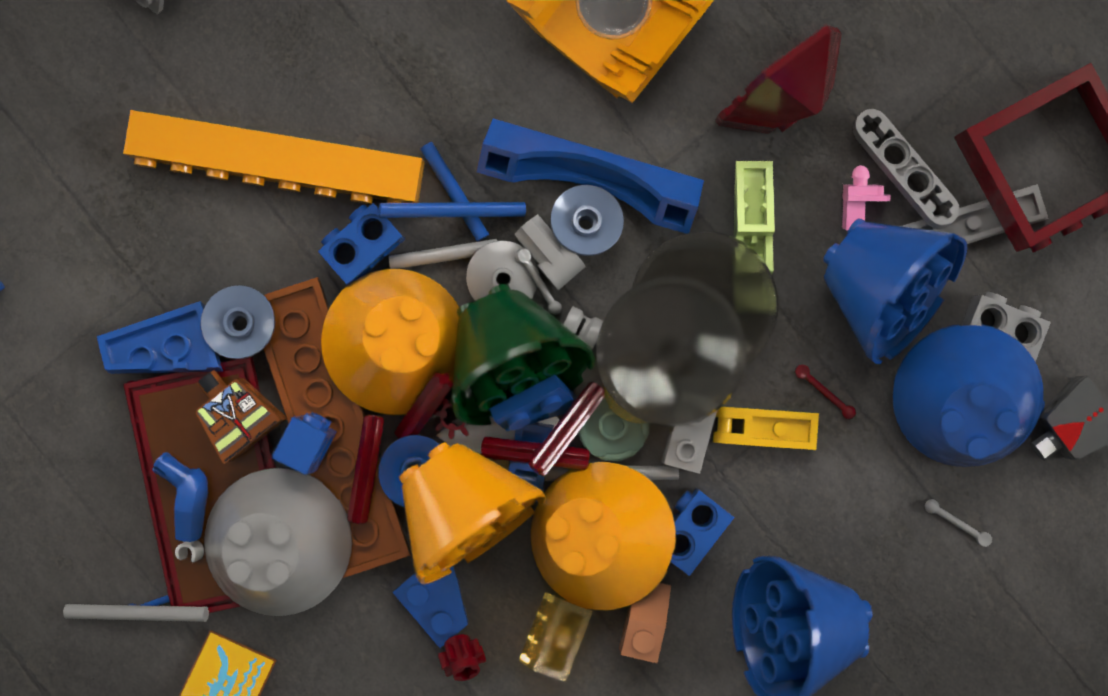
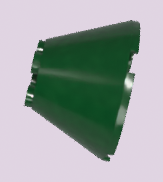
(508, 347)

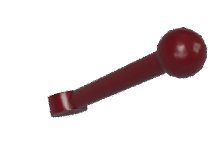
(803, 372)

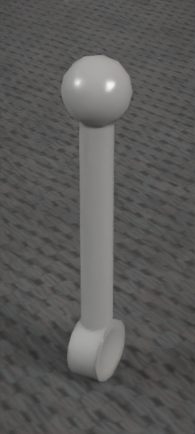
(523, 257)
(982, 538)

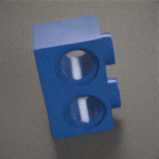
(367, 252)
(305, 442)
(700, 536)

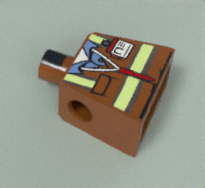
(235, 415)

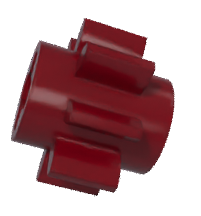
(444, 414)
(461, 657)

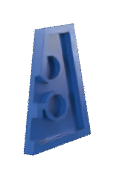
(160, 345)

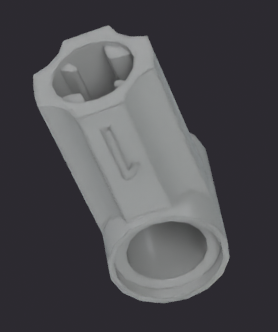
(553, 259)

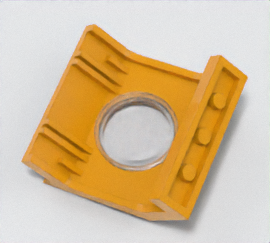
(614, 40)

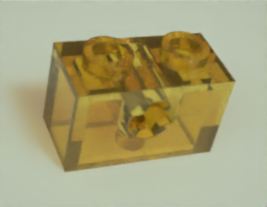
(555, 637)

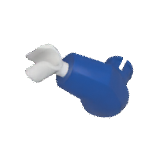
(189, 503)

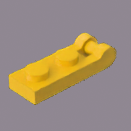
(768, 428)

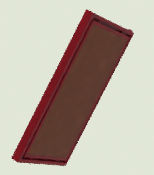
(166, 421)

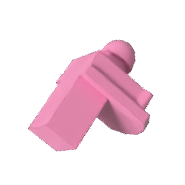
(856, 194)

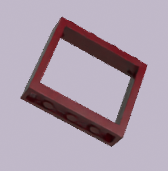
(993, 181)

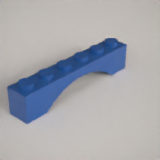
(526, 154)

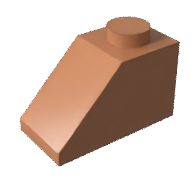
(646, 625)

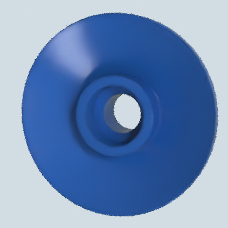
(396, 460)

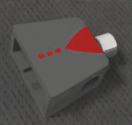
(1073, 422)

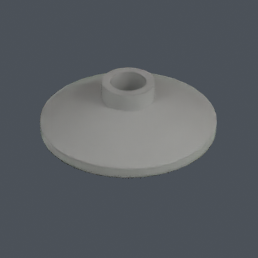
(495, 259)

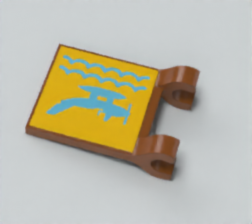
(227, 669)

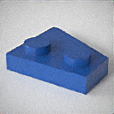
(534, 404)
(435, 605)

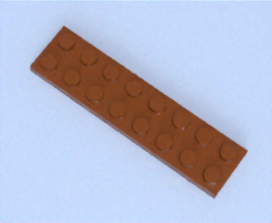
(306, 388)

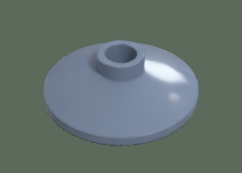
(589, 204)
(222, 313)

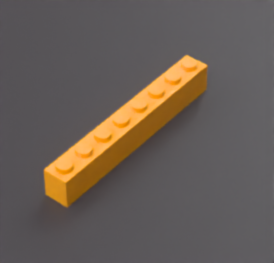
(273, 158)

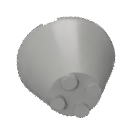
(278, 542)

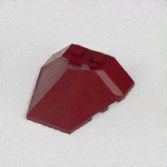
(789, 87)

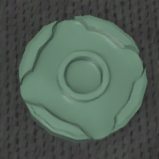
(611, 436)

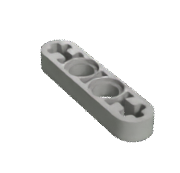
(910, 165)

